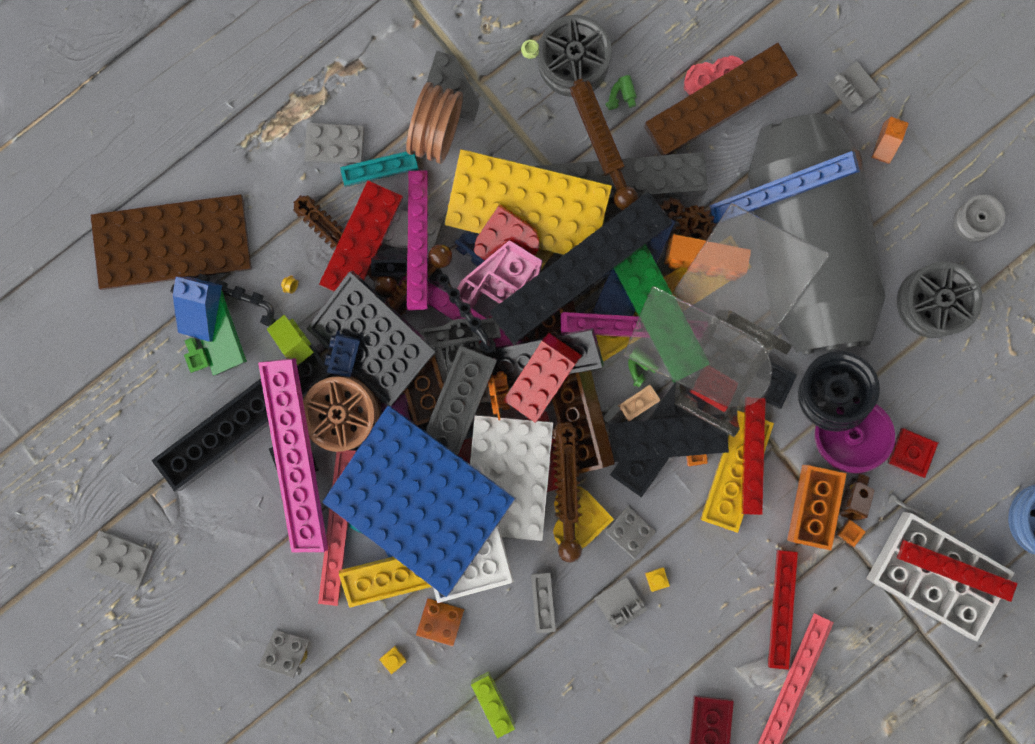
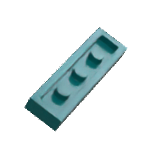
(378, 168)

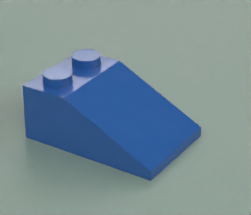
(196, 307)

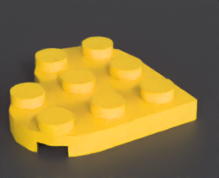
(590, 524)

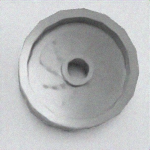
(979, 218)

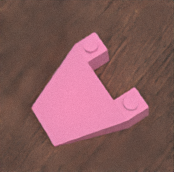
(500, 275)

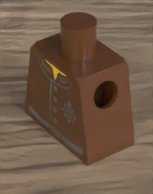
(857, 499)

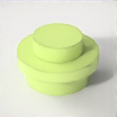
(530, 49)

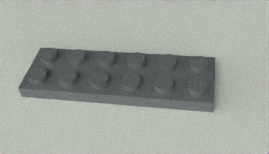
(460, 397)

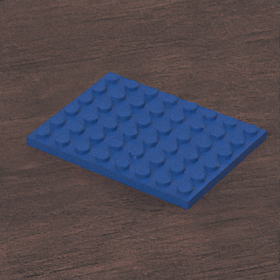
(418, 500)

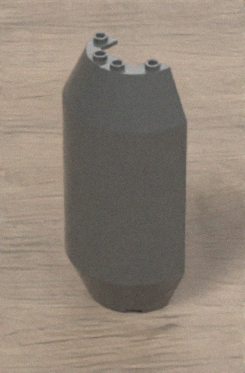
(848, 289)

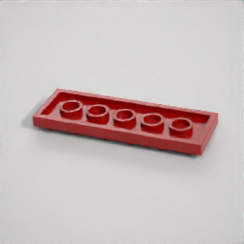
(362, 235)

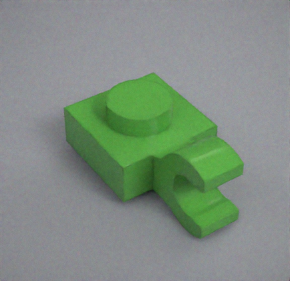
(196, 358)

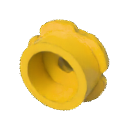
(289, 284)

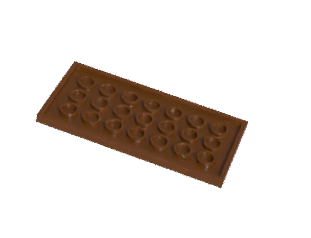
(170, 242)

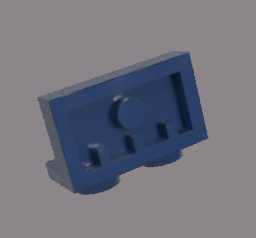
(466, 245)
(342, 354)

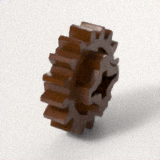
(695, 223)

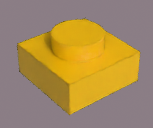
(657, 579)
(393, 660)

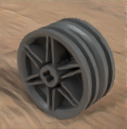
(572, 28)
(961, 317)

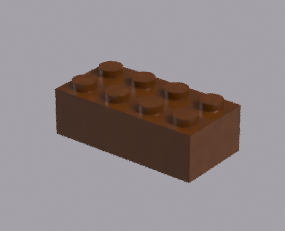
(424, 392)

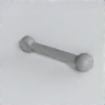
(892, 498)

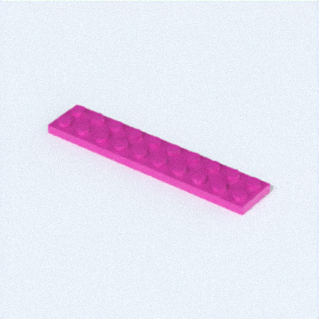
(293, 455)

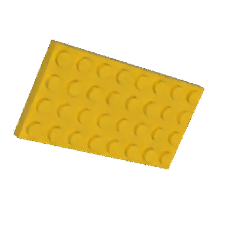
(555, 204)

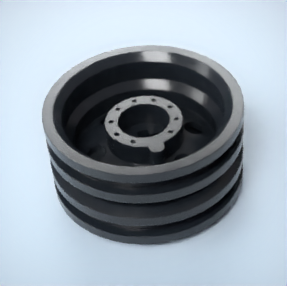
(849, 367)

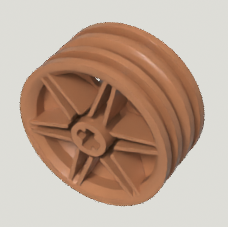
(434, 122)
(321, 430)

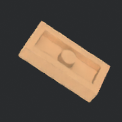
(639, 403)

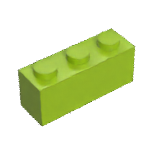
(290, 339)
(493, 704)

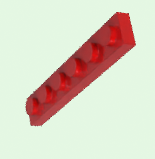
(753, 458)
(957, 570)
(782, 609)

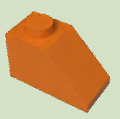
(889, 139)

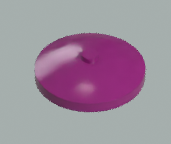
(861, 447)

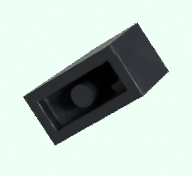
(390, 262)

